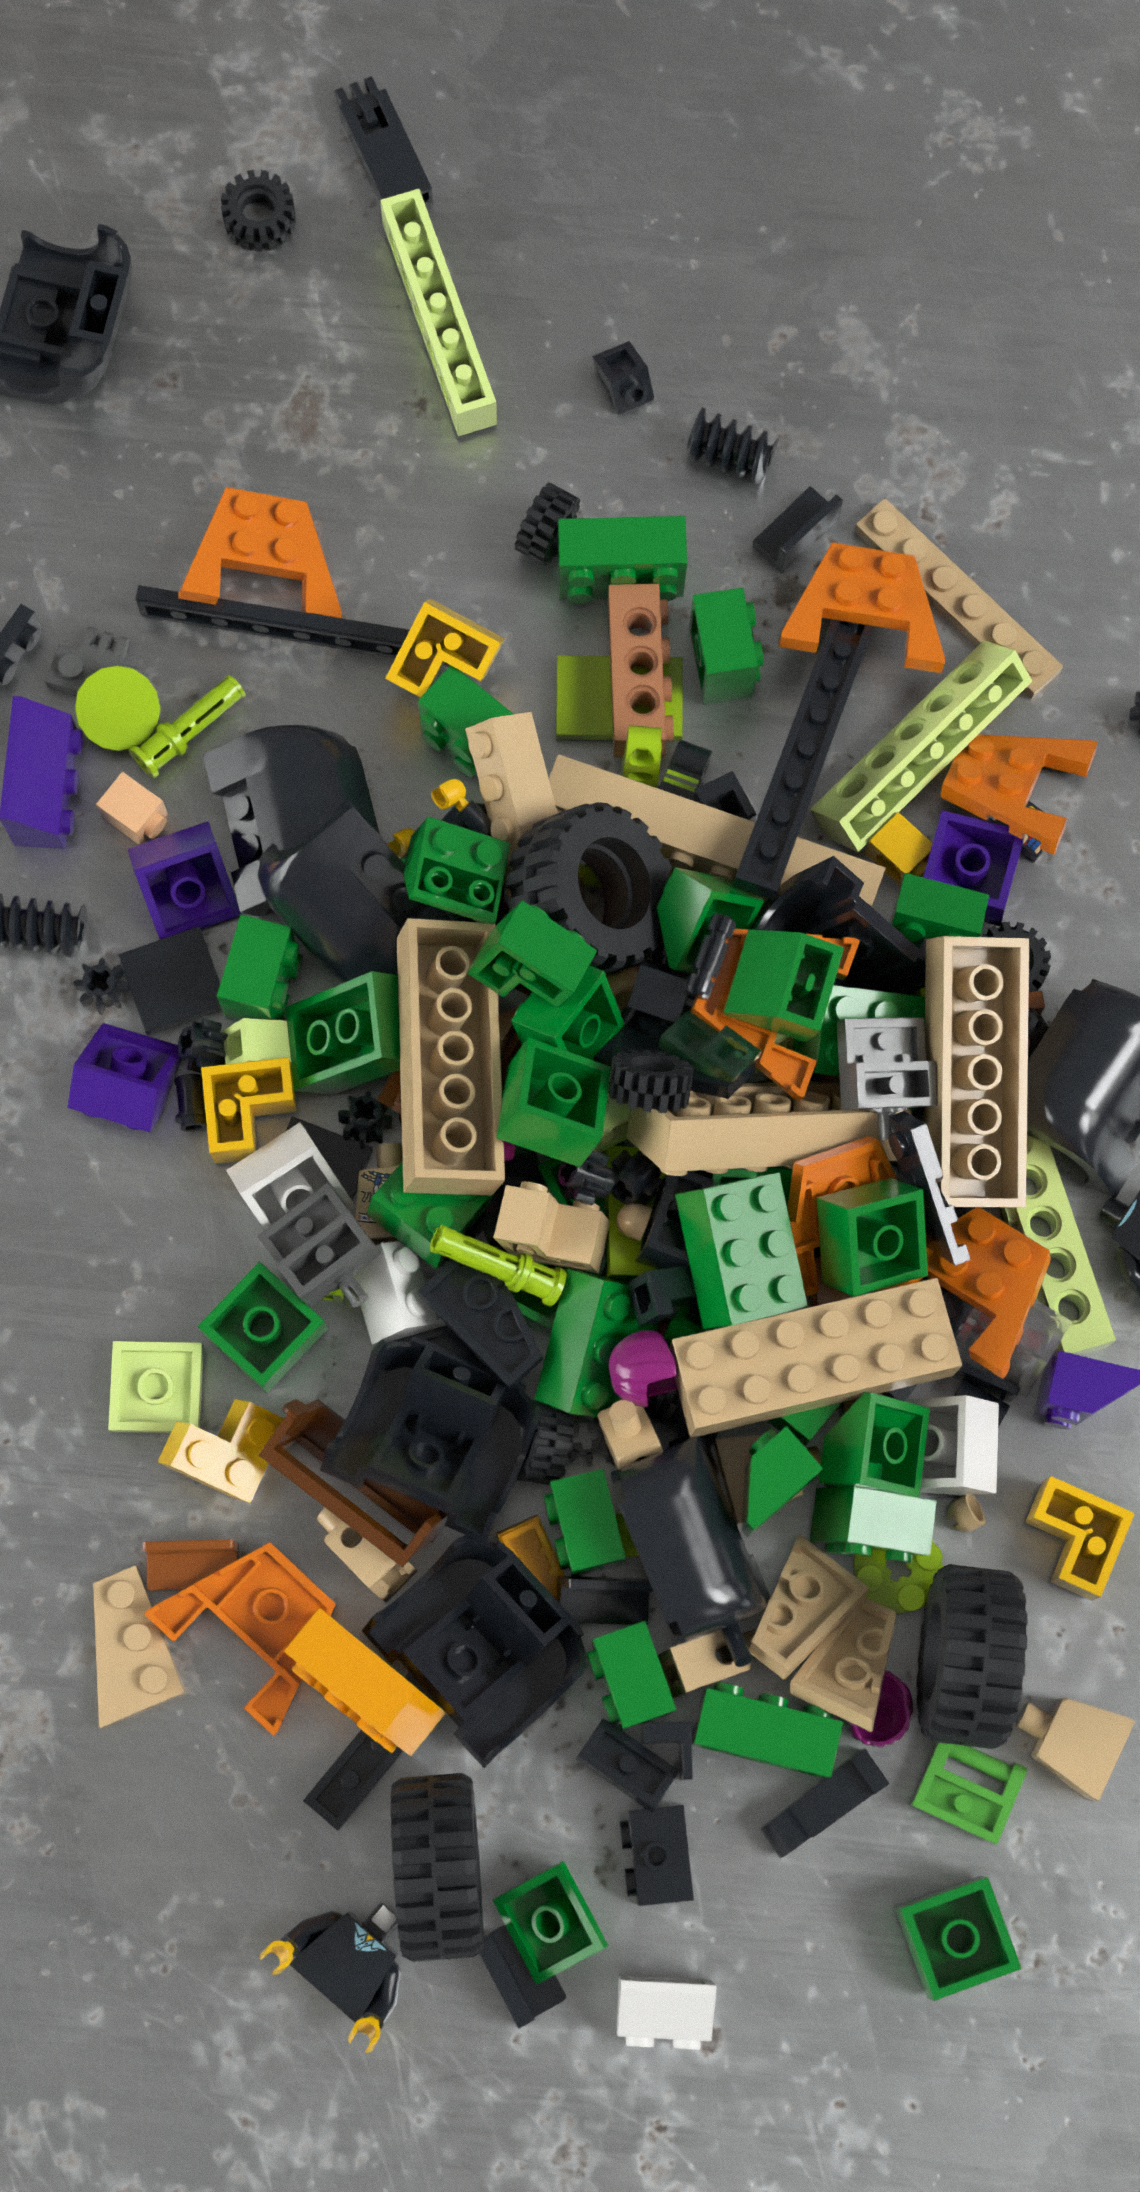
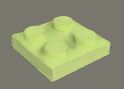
(155, 1386)

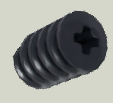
(731, 447)
(41, 927)

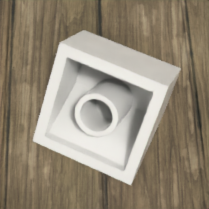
(283, 1176)
(960, 1445)
(665, 2010)

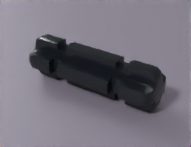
(710, 956)

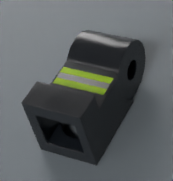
(686, 769)

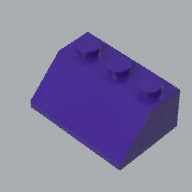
(39, 775)

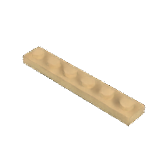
(957, 594)

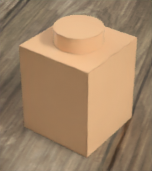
(133, 809)

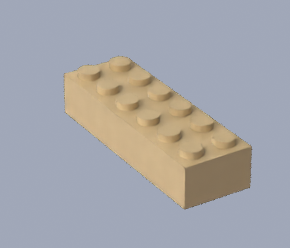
(981, 1058)
(448, 1061)
(750, 1129)
(814, 1357)

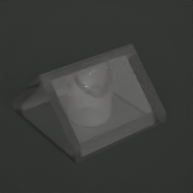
(1039, 1340)

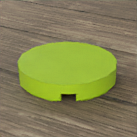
(117, 707)

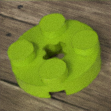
(902, 1595)

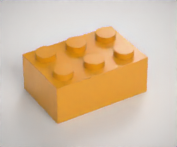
(362, 1685)

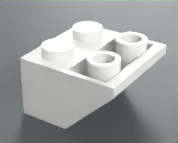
(392, 1288)

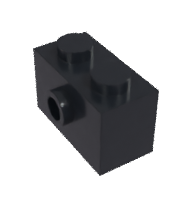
(658, 1855)

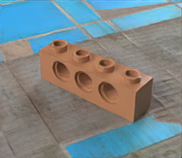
(631, 608)

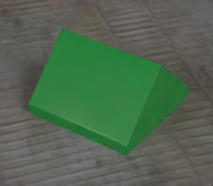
(550, 1922)

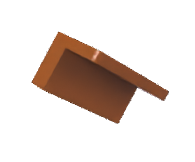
(183, 1563)

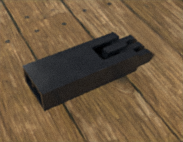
(385, 153)

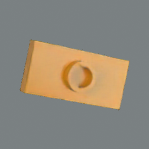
(533, 1548)

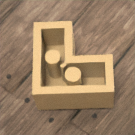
(550, 1231)

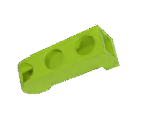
(642, 755)

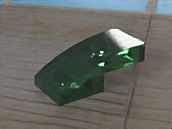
(707, 1050)

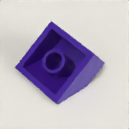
(976, 858)
(184, 880)
(124, 1077)
(1079, 1387)

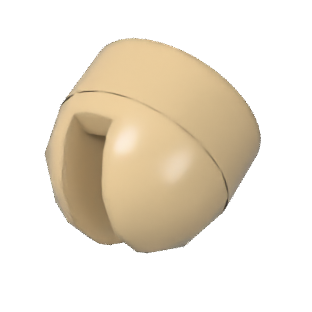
(633, 1220)
(967, 1513)

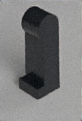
(659, 1291)
(825, 1803)

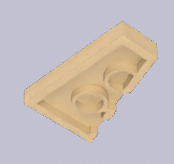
(804, 1608)
(131, 1651)
(849, 1665)

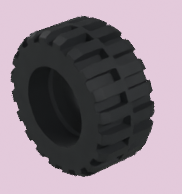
(626, 865)
(971, 1656)
(436, 1867)

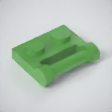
(965, 1802)

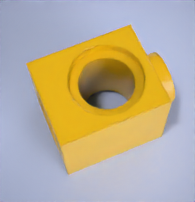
(899, 849)

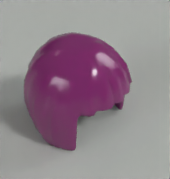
(642, 1367)
(891, 1717)

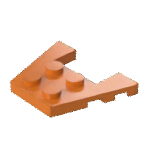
(266, 538)
(868, 590)
(999, 774)
(783, 1066)
(824, 1174)
(997, 1281)
(266, 1606)

